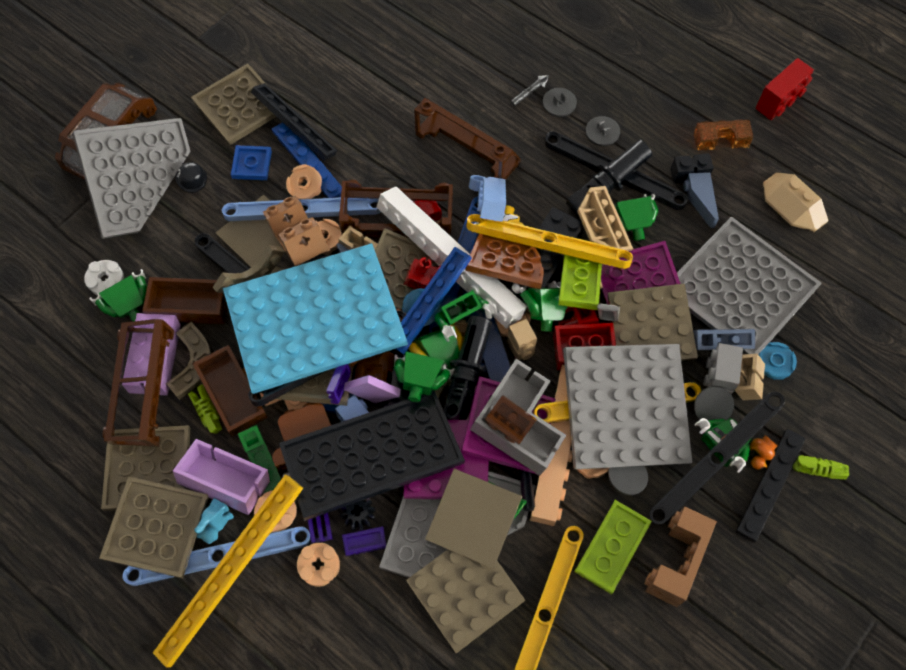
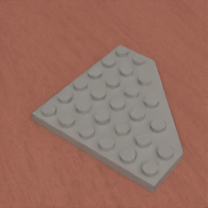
(129, 170)
(407, 547)

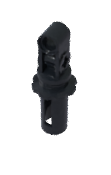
(614, 173)
(467, 368)

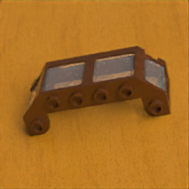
(107, 107)

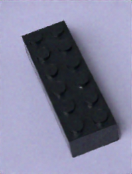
(558, 223)

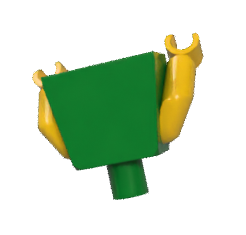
(436, 346)

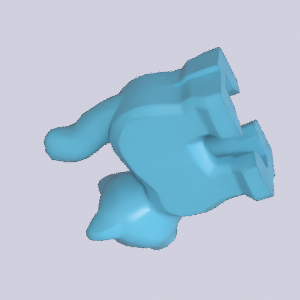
(215, 519)

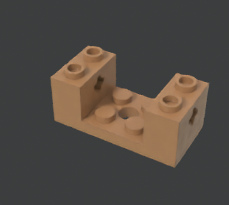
(295, 231)
(693, 530)

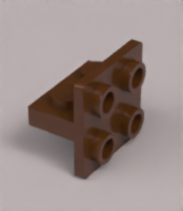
(510, 420)

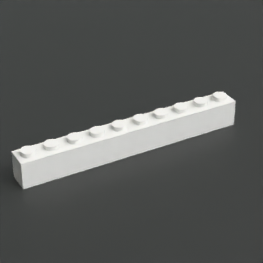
(439, 244)

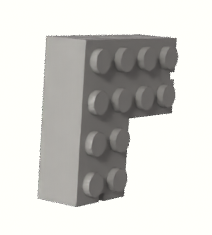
(542, 439)

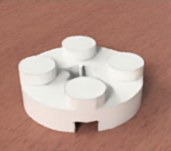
(99, 269)

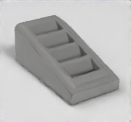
(608, 312)

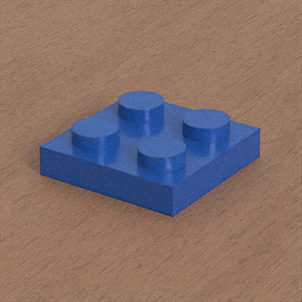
(251, 162)

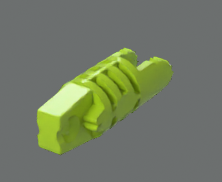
(206, 409)
(821, 467)

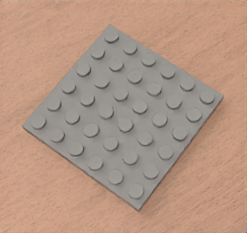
(744, 284)
(626, 406)

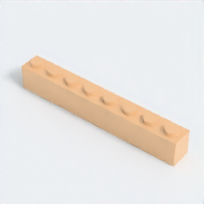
(550, 482)

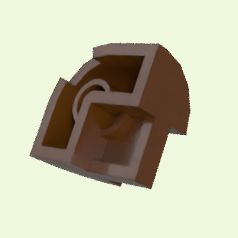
(375, 366)

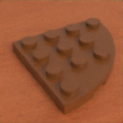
(506, 261)

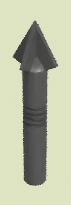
(540, 82)

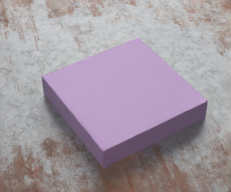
(372, 389)

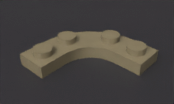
(263, 267)
(198, 348)

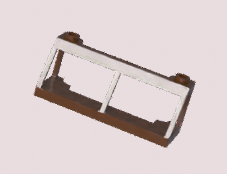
(442, 121)
(353, 189)
(161, 333)

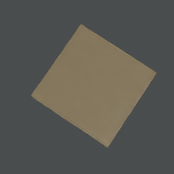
(248, 237)
(473, 518)

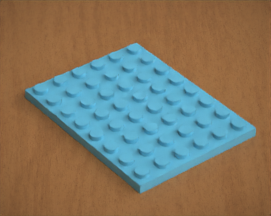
(313, 318)

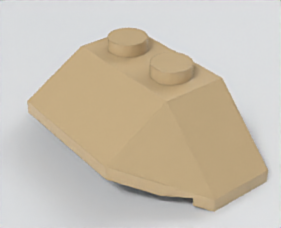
(795, 201)
(602, 220)

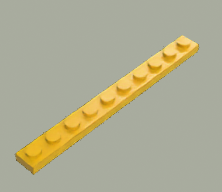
(227, 571)

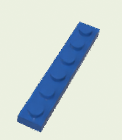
(304, 155)
(433, 295)

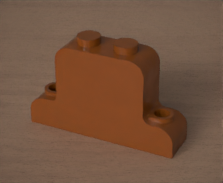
(298, 423)

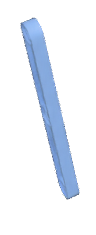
(316, 208)
(203, 558)

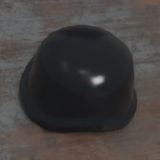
(191, 177)

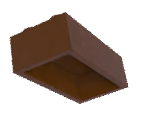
(186, 299)
(229, 390)

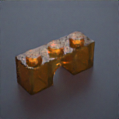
(737, 132)

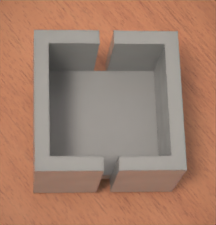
(724, 367)

